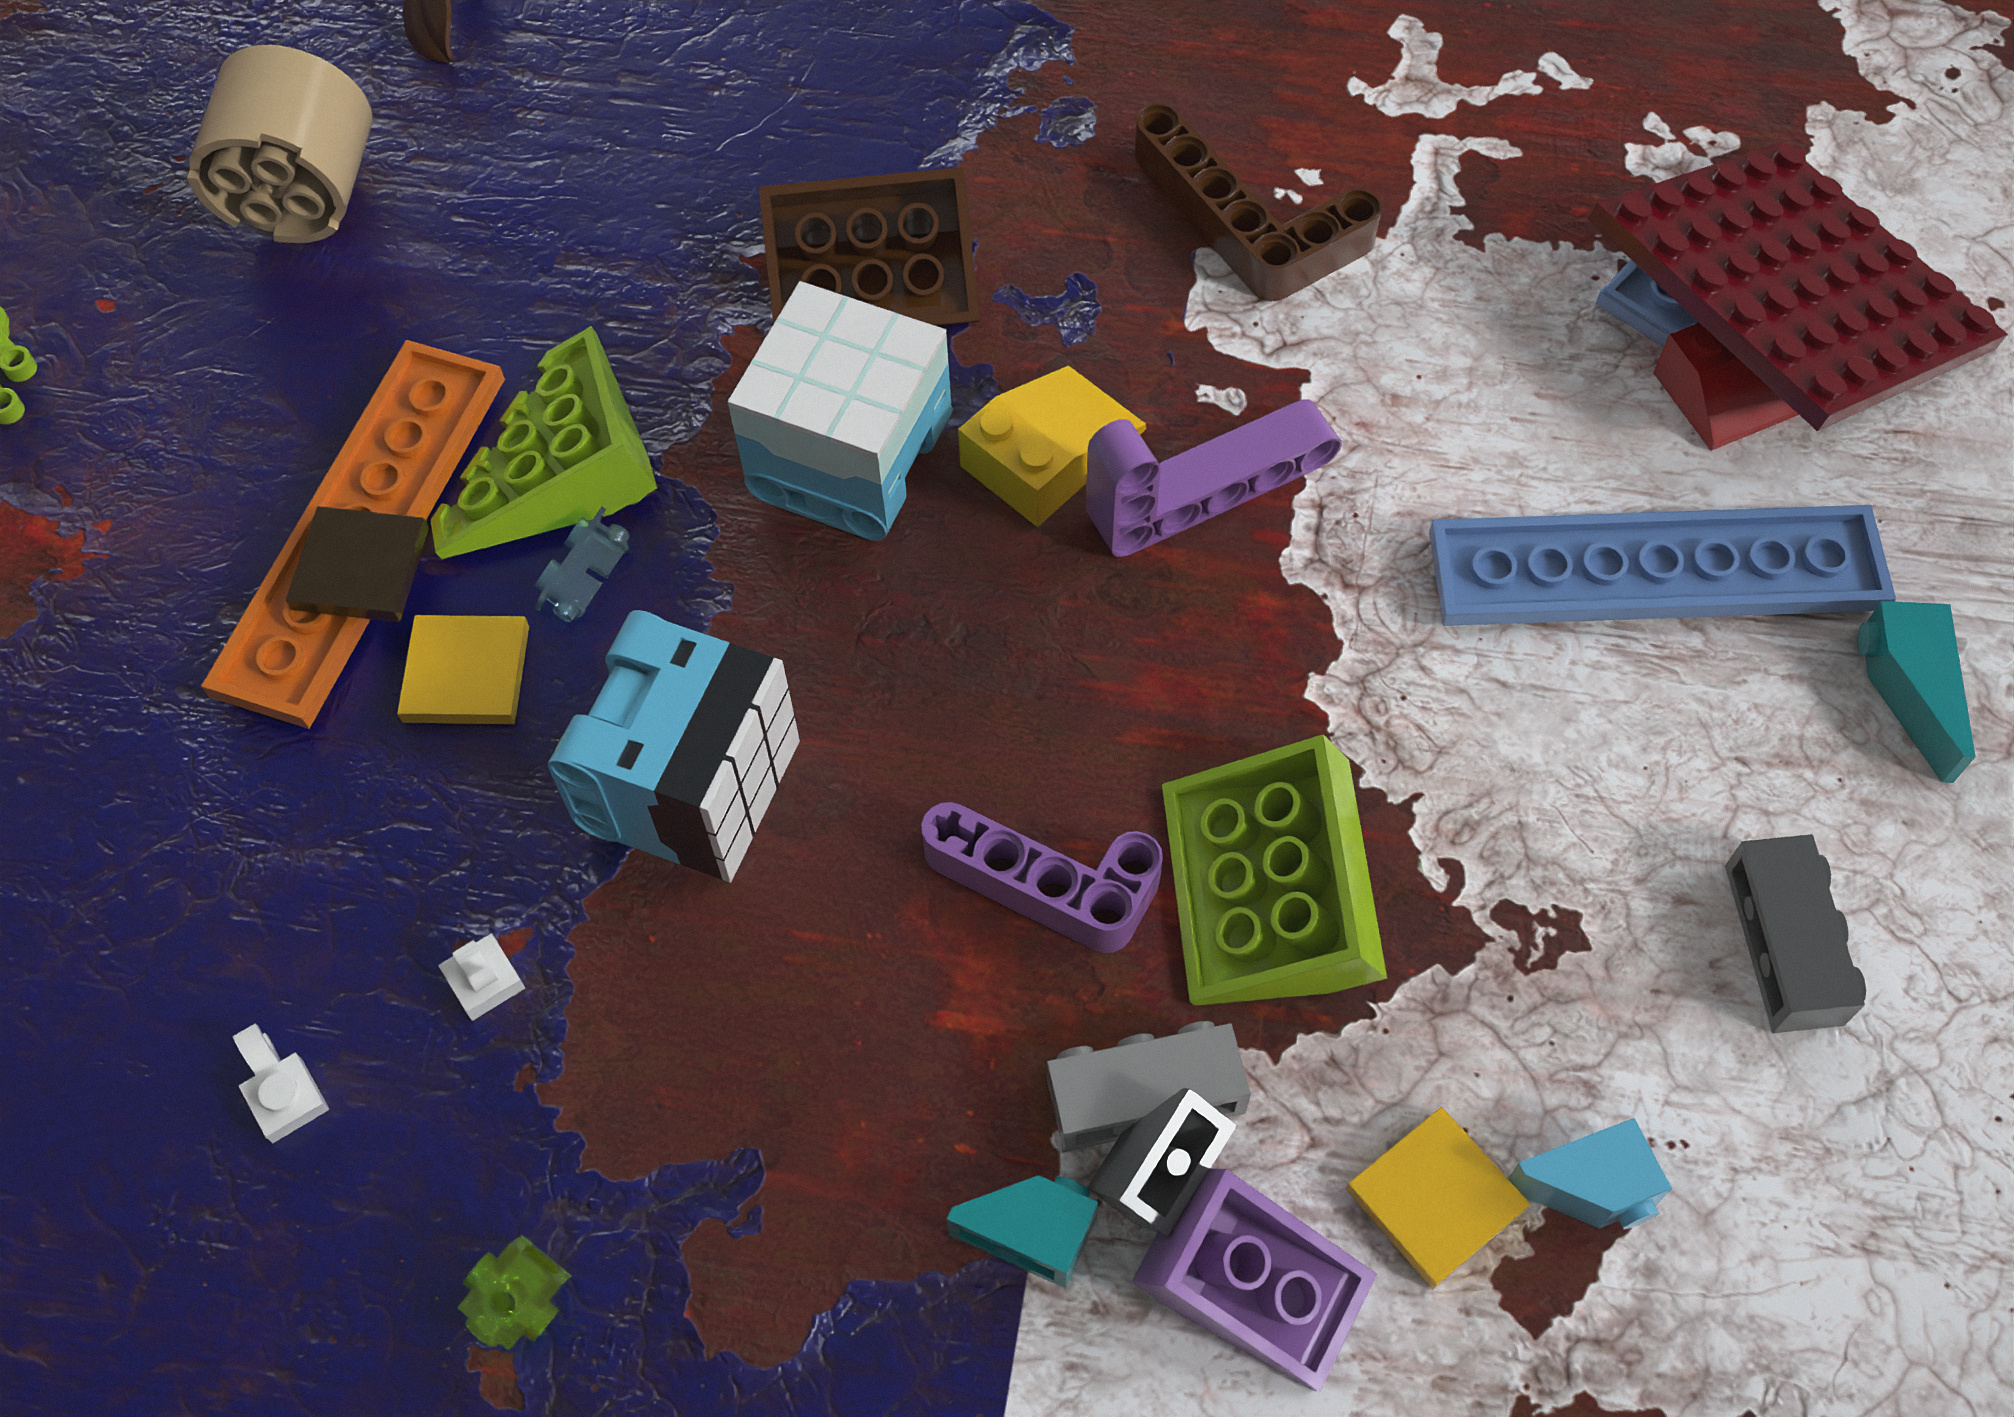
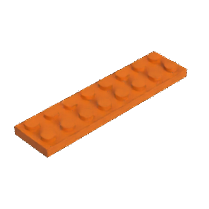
(390, 464)

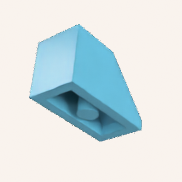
(1597, 1178)

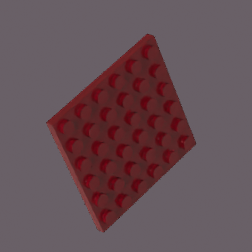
(1798, 282)

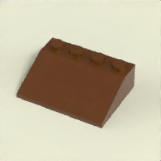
(875, 240)

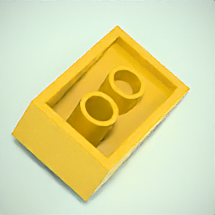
(1036, 440)

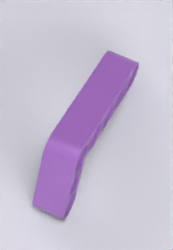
(1146, 501)

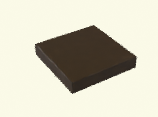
(357, 564)

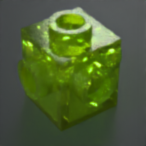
(532, 1282)

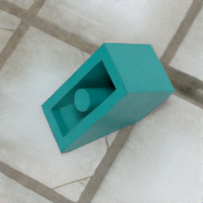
(1030, 1225)

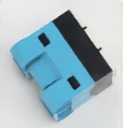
(679, 746)

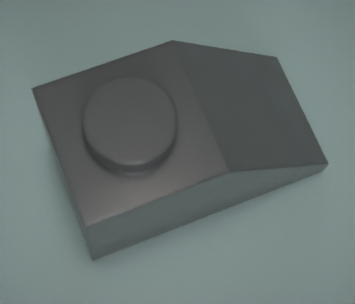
(1162, 1161)

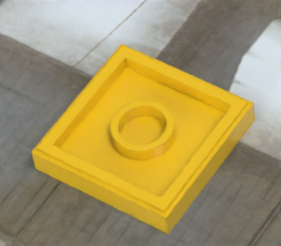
(464, 669)
(1437, 1197)

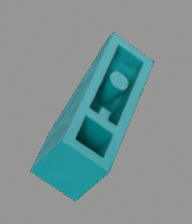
(1920, 678)

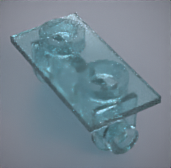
(567, 583)

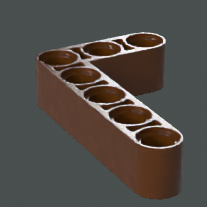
(1262, 252)

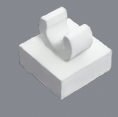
(481, 976)

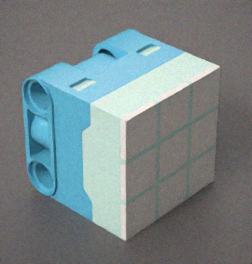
(840, 409)

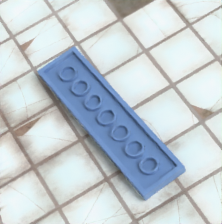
(1659, 565)

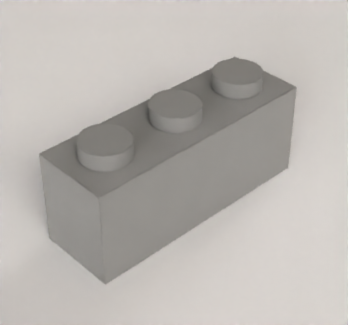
(1115, 1087)

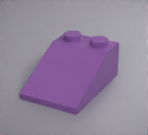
(1257, 1278)

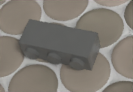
(1795, 934)

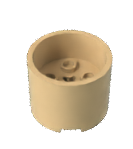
(280, 143)

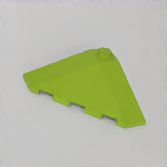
(556, 461)

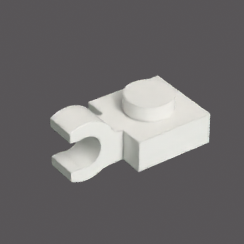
(281, 1091)

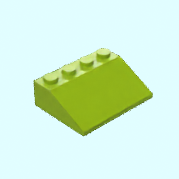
(1272, 877)

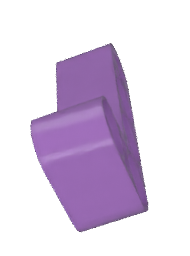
(1038, 866)

